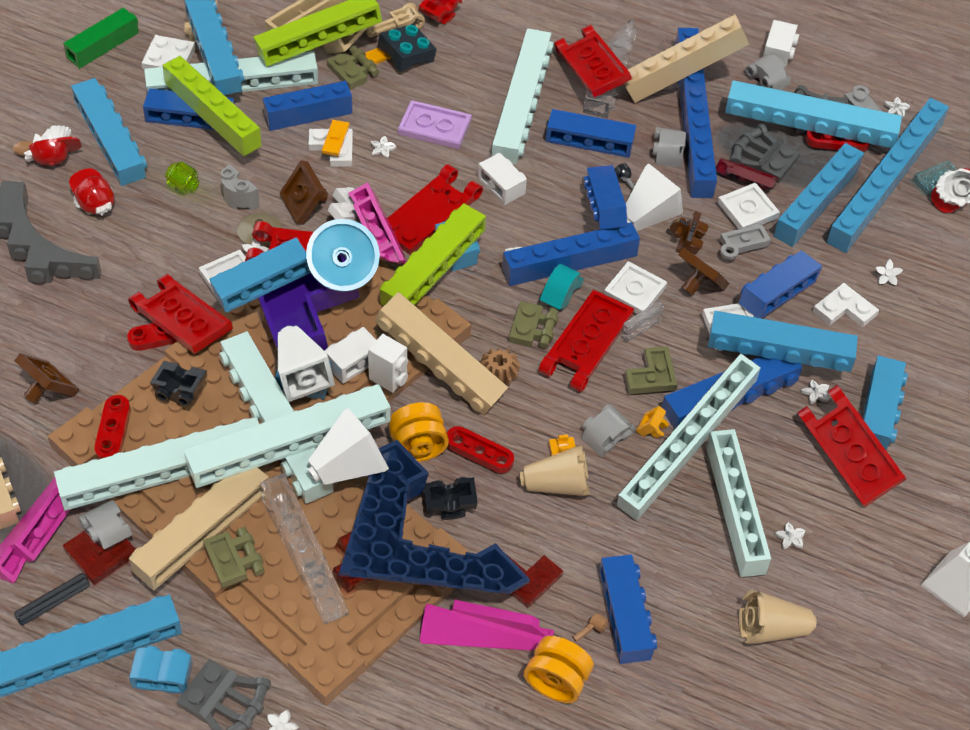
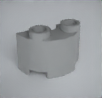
(769, 71)
(669, 146)
(238, 192)
(606, 430)
(105, 525)

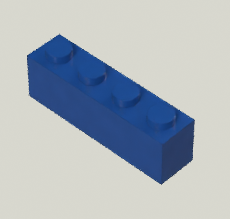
(307, 105)
(170, 109)
(590, 133)
(605, 197)
(779, 284)
(626, 609)

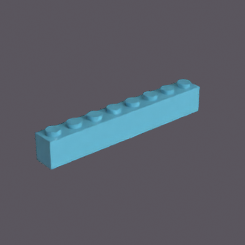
(813, 114)

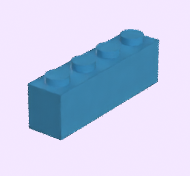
(260, 275)
(884, 397)

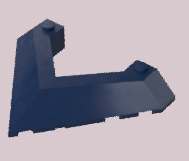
(382, 554)

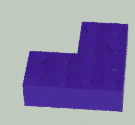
(298, 306)

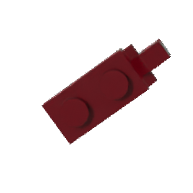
(746, 173)

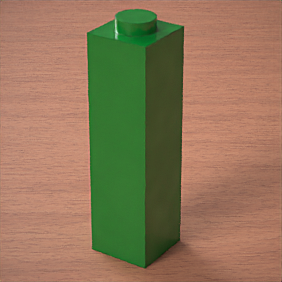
(101, 37)

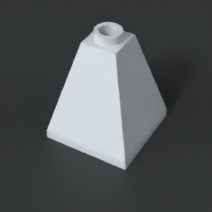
(653, 199)
(302, 364)
(346, 452)
(951, 580)

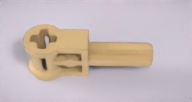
(398, 18)

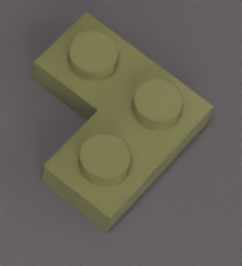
(657, 376)

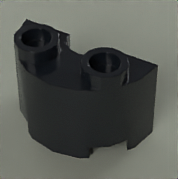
(177, 383)
(451, 500)

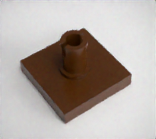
(303, 192)
(701, 272)
(46, 378)

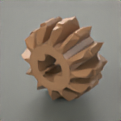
(501, 364)

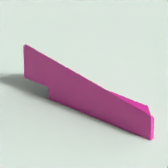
(375, 220)
(31, 533)
(481, 627)

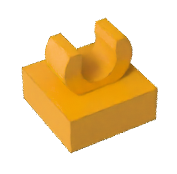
(651, 422)
(561, 444)

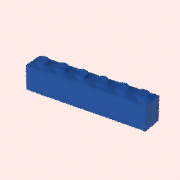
(575, 252)
(772, 376)

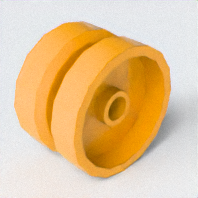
(419, 430)
(558, 669)

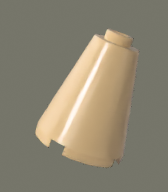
(558, 474)
(773, 619)

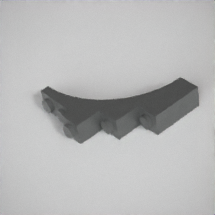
(25, 243)

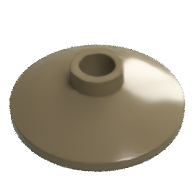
(247, 224)

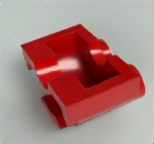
(439, 10)

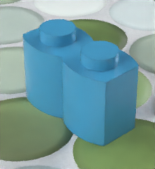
(161, 670)

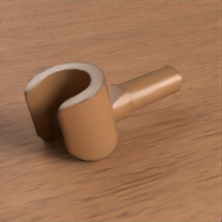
(597, 622)

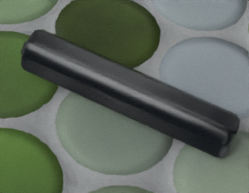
(51, 599)

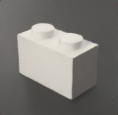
(781, 39)
(502, 178)
(350, 355)
(388, 363)

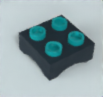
(407, 46)

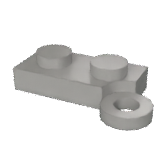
(861, 98)
(743, 240)

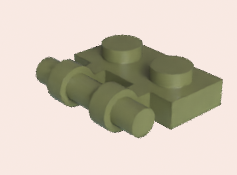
(346, 69)
(526, 322)
(225, 558)

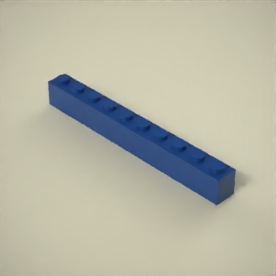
(697, 128)

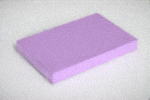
(434, 124)

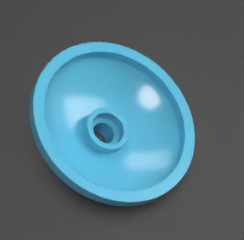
(346, 239)

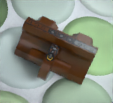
(686, 230)

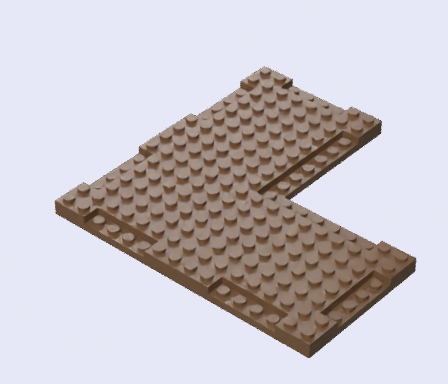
(276, 604)

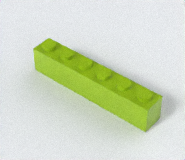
(316, 30)
(212, 105)
(435, 255)

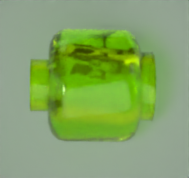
(182, 177)

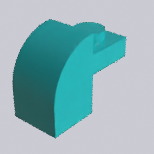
(561, 286)

